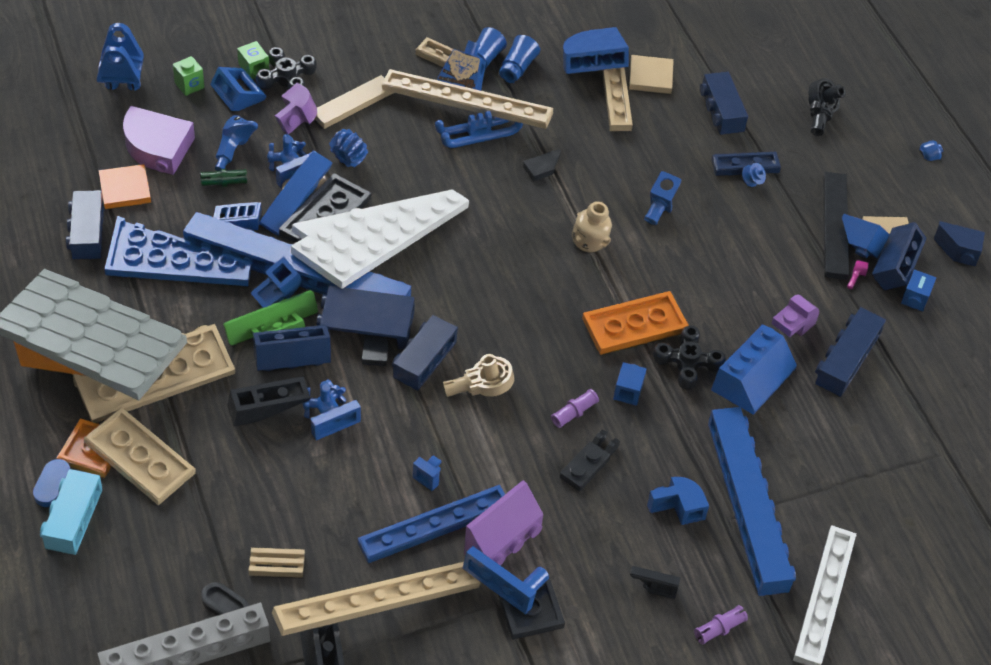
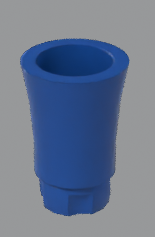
(491, 44)
(520, 56)

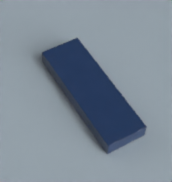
(734, 163)

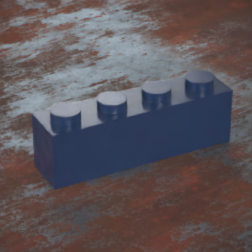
(849, 352)

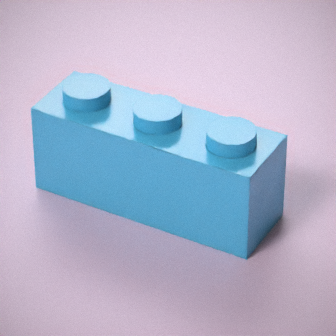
(71, 511)

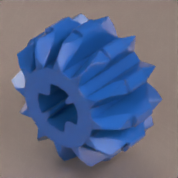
(348, 147)

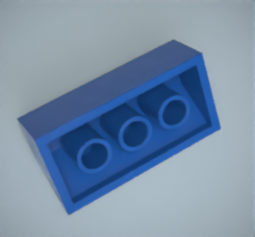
(755, 370)

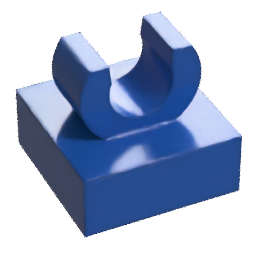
(427, 472)

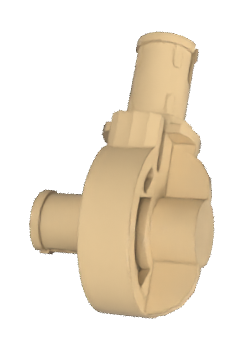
(483, 378)

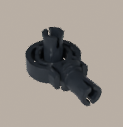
(821, 93)

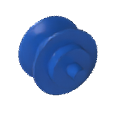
(754, 174)

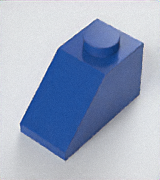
(865, 236)

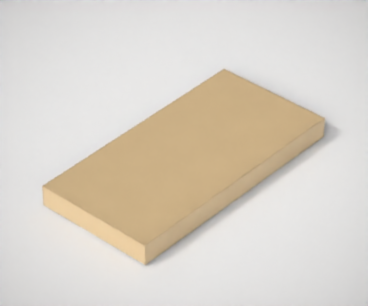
(139, 456)

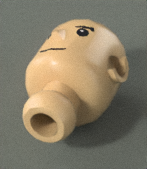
(592, 228)

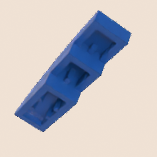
(296, 192)

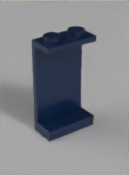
(368, 313)

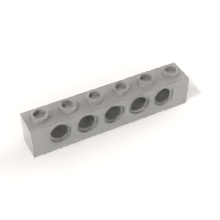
(196, 641)

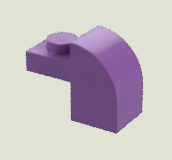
(298, 108)
(796, 317)

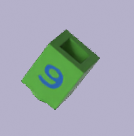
(252, 58)
(188, 75)

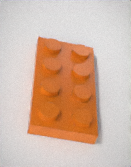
(634, 322)

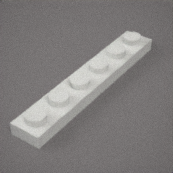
(824, 597)

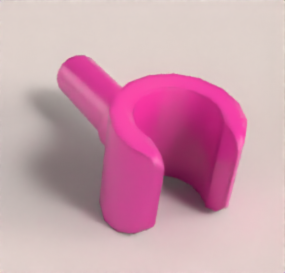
(859, 269)

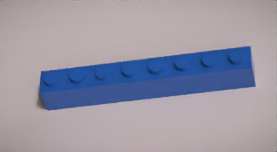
(751, 502)

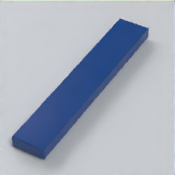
(427, 525)

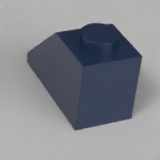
(960, 243)

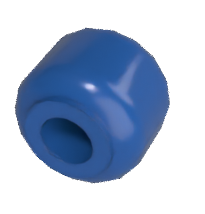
(931, 150)

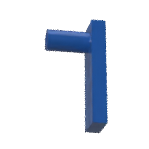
(503, 582)

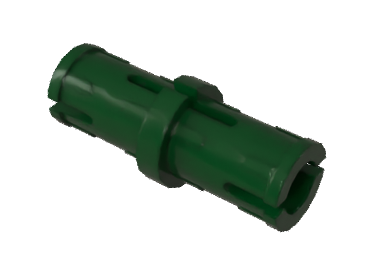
(223, 177)

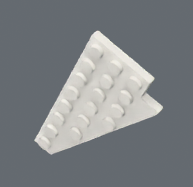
(359, 240)

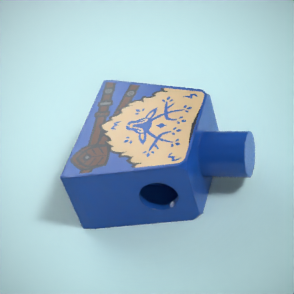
(464, 68)

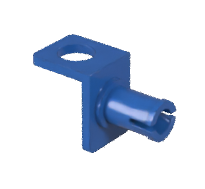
(661, 199)

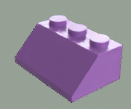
(505, 524)

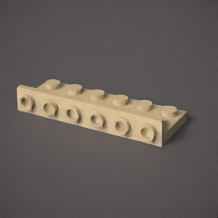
(198, 363)

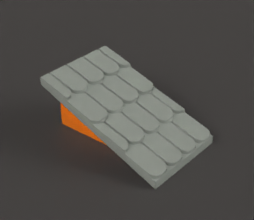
(89, 335)

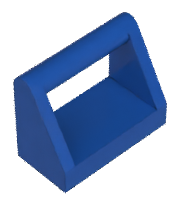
(232, 93)

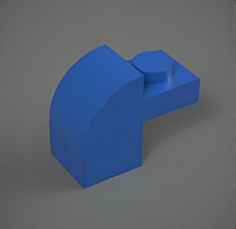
(281, 284)
(683, 496)

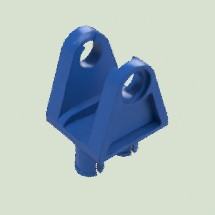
(120, 59)

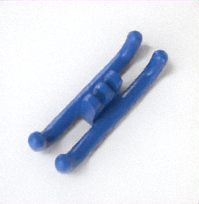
(478, 130)

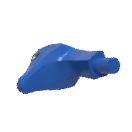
(234, 133)

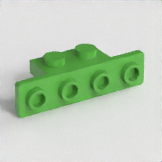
(278, 316)

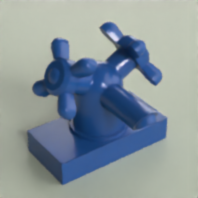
(288, 157)
(331, 417)

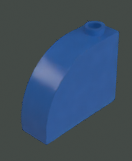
(595, 51)

